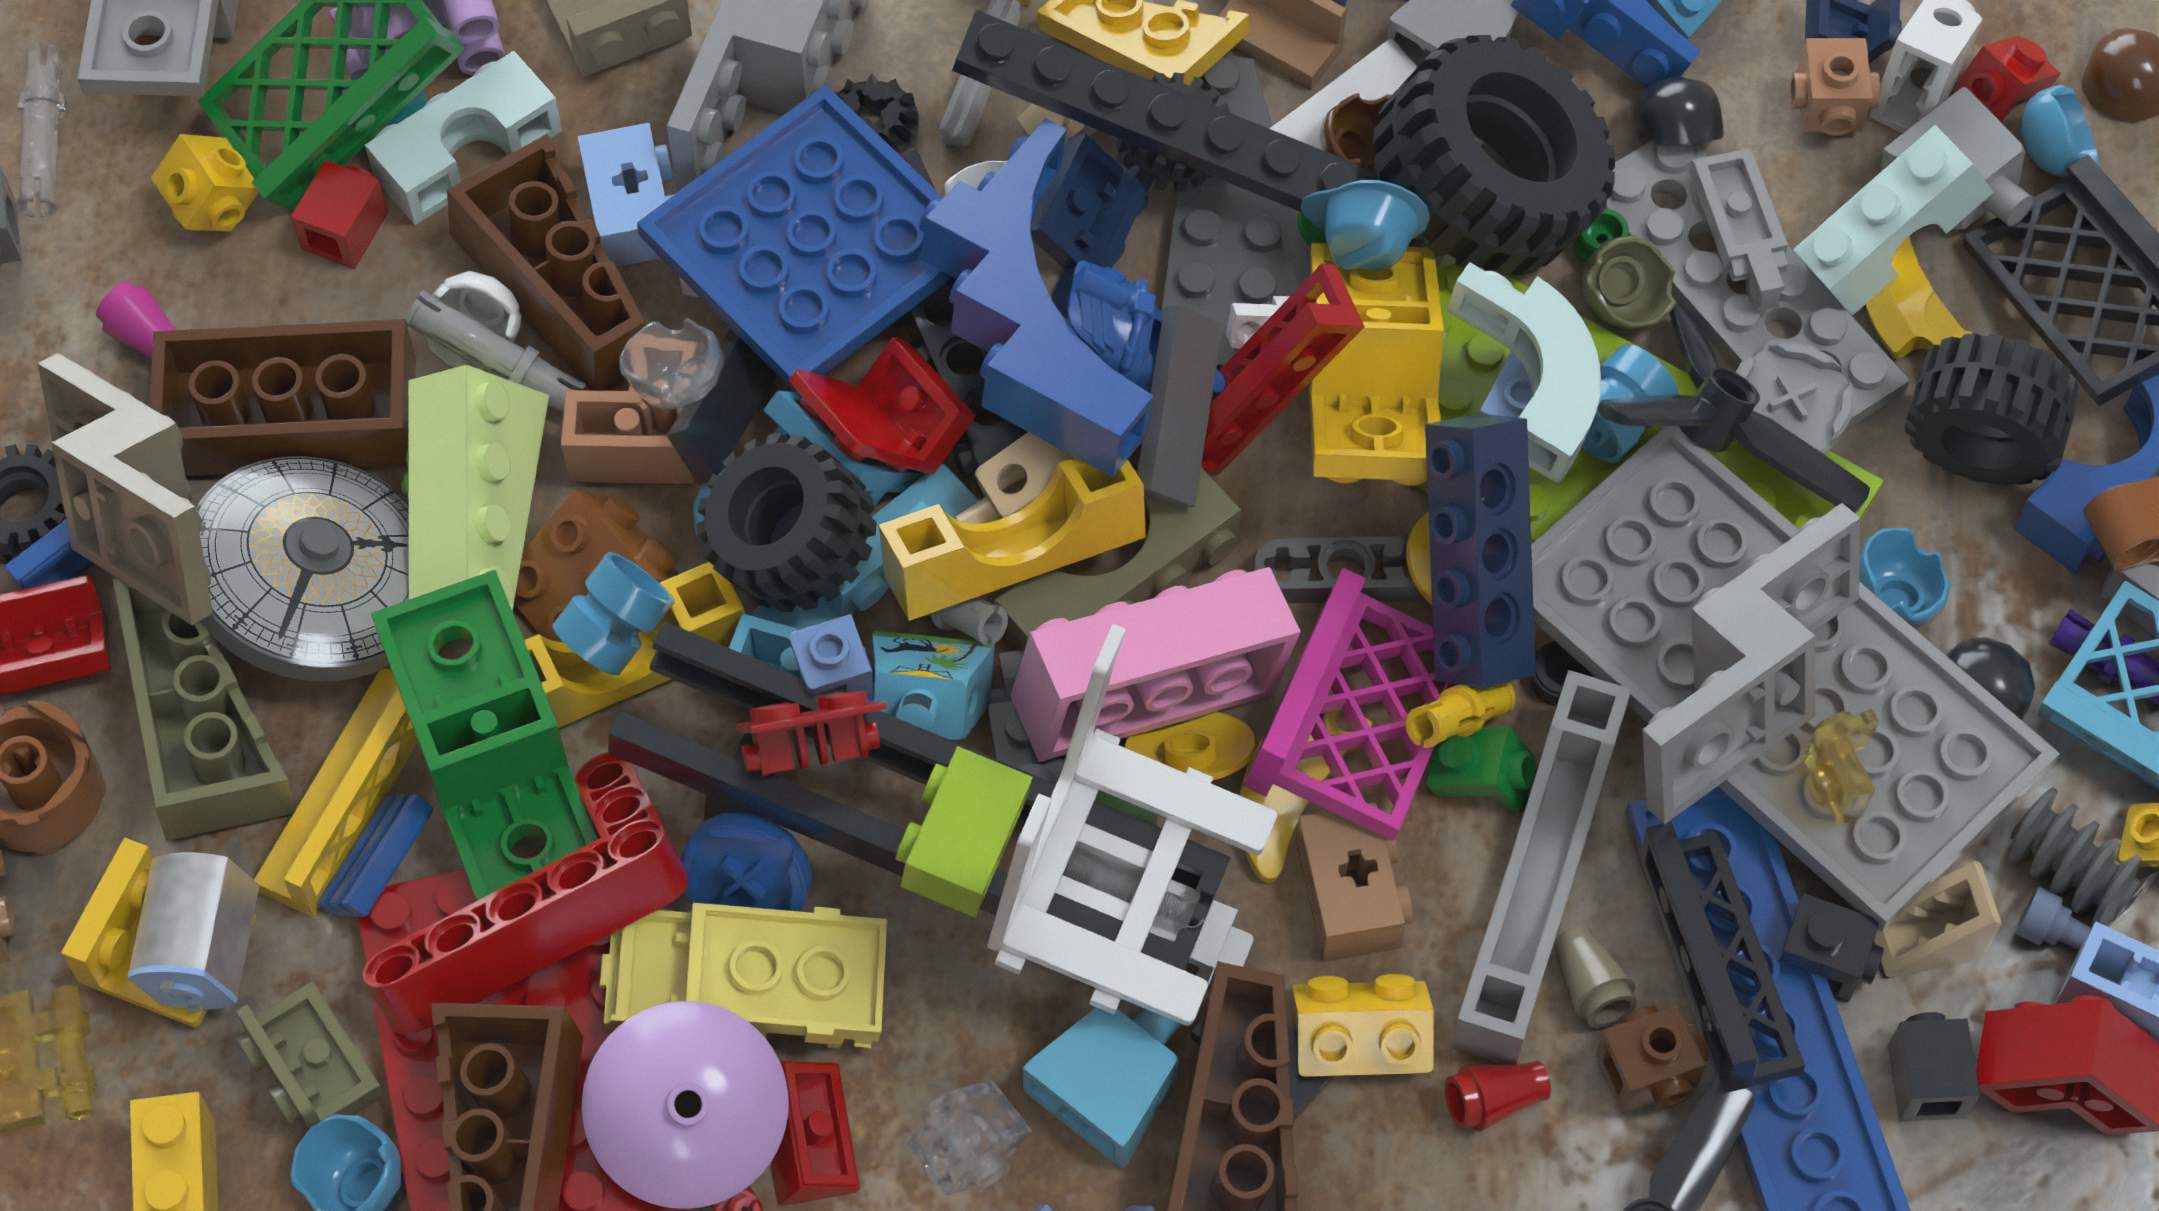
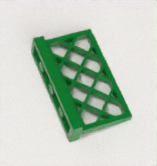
(348, 117)

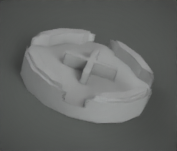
(1802, 392)

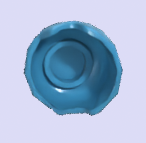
(2056, 130)
(1904, 575)
(346, 1165)

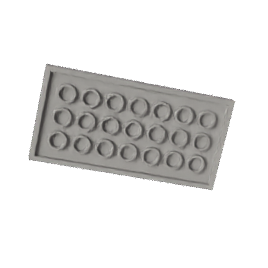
(1946, 754)

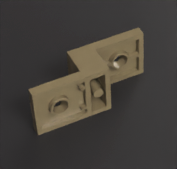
(126, 488)

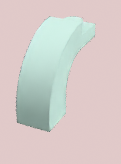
(1554, 351)

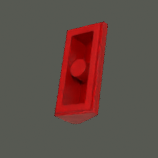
(817, 1144)

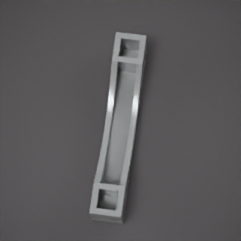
(1541, 869)

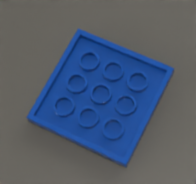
(802, 237)

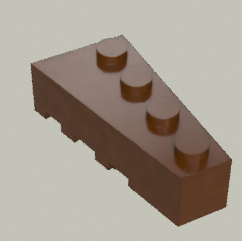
(534, 238)

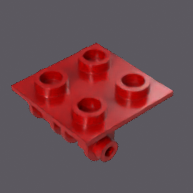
(845, 726)

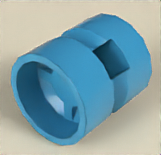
(1625, 374)
(616, 609)

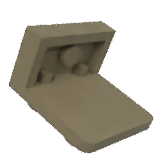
(618, 30)

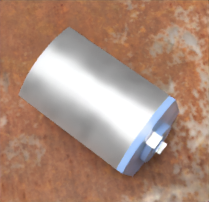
(193, 931)

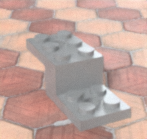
(755, 57)
(169, 67)
(1752, 662)

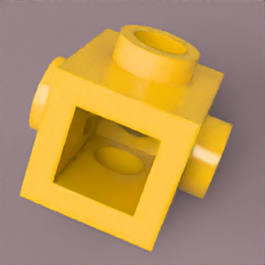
(205, 183)

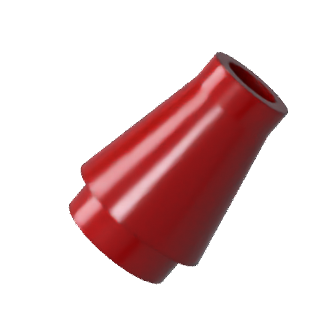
(1491, 1093)

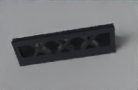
(1706, 963)

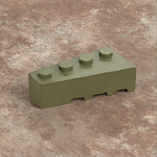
(196, 728)

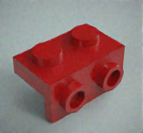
(52, 634)

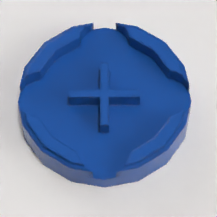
(746, 864)

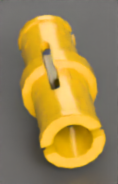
(1458, 712)

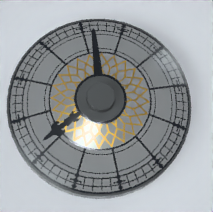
(301, 563)

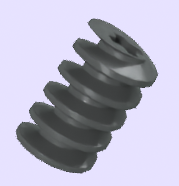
(2077, 861)

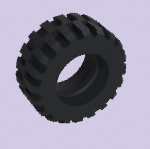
(1532, 121)

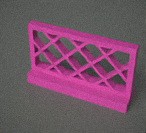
(1308, 697)

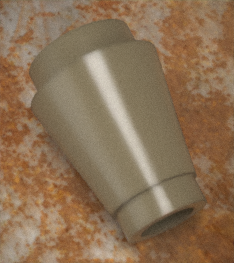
(1594, 979)

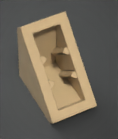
(1943, 925)

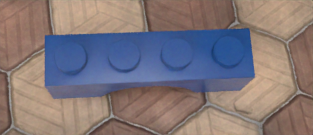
(2055, 510)

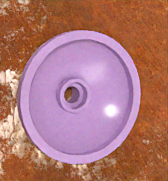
(633, 1114)

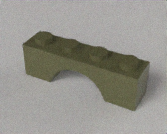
(1174, 548)

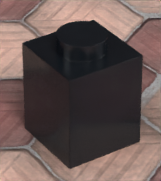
(1933, 1068)

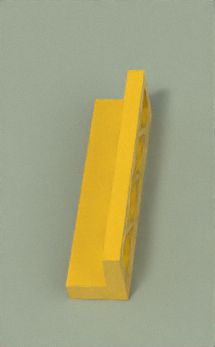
(340, 799)

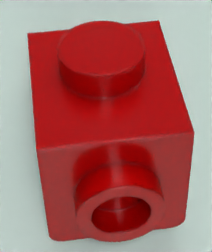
(2007, 73)

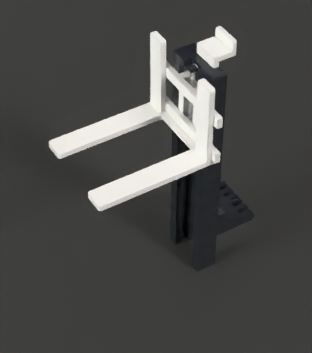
(1150, 885)

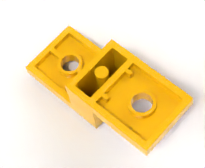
(1385, 382)

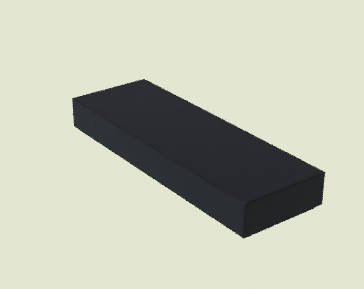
(714, 425)

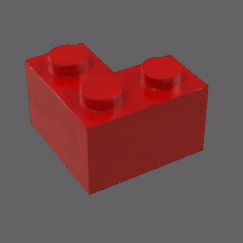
(2072, 1058)

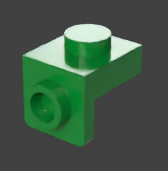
(1484, 765)

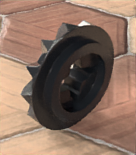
(898, 109)

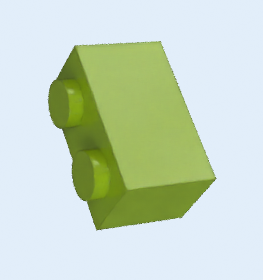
(964, 830)

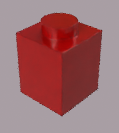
(340, 213)

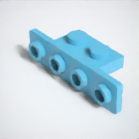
(870, 585)

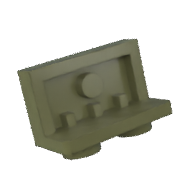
(308, 1056)

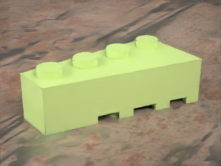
(470, 476)

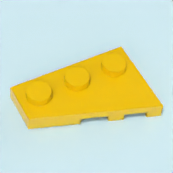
(1145, 35)

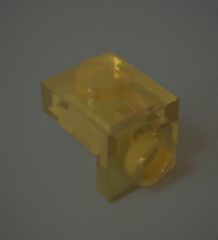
(1834, 767)

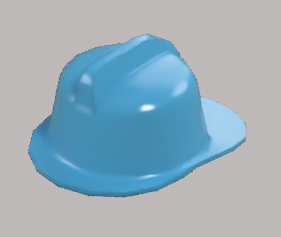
(1367, 222)

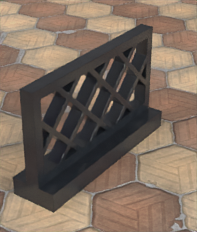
(2112, 226)

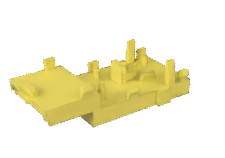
(770, 966)

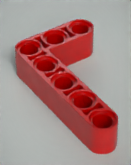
(542, 914)

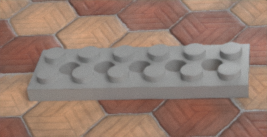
(1731, 317)

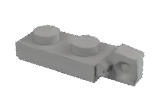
(1743, 223)

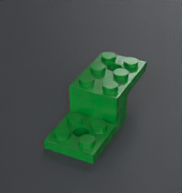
(484, 730)

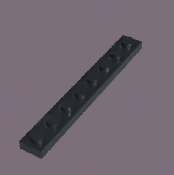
(1149, 114)

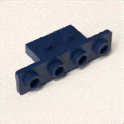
(1087, 211)

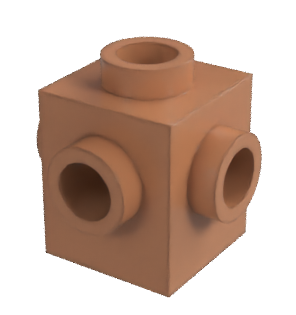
(1834, 86)

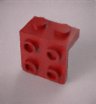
(894, 415)

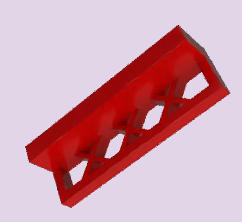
(1279, 364)

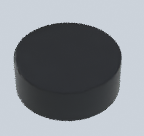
(1551, 671)

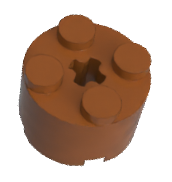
(46, 779)

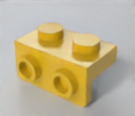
(1363, 1026)

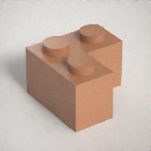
(619, 439)

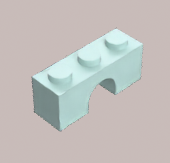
(496, 105)
(1919, 188)

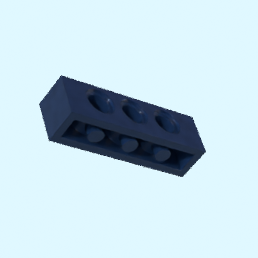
(1480, 549)

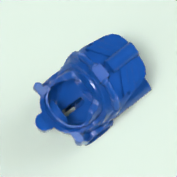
(1119, 322)

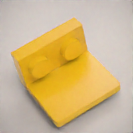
(107, 930)

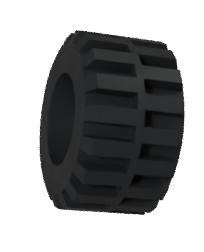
(1992, 409)
(755, 496)

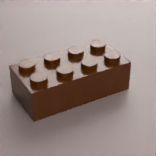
(286, 392)

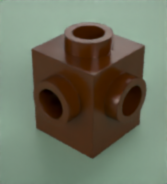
(1652, 1058)

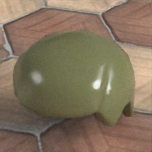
(1628, 283)

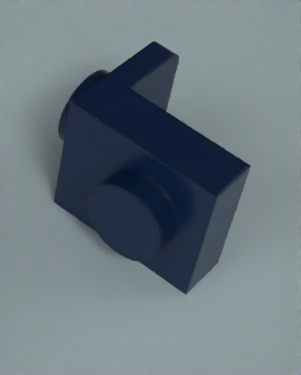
(1853, 19)

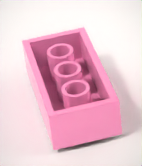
(1176, 661)

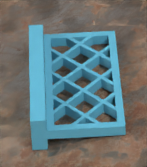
(2092, 717)

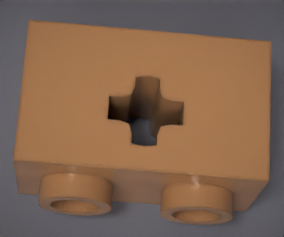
(1345, 916)

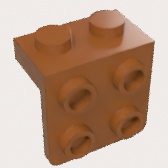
(573, 545)

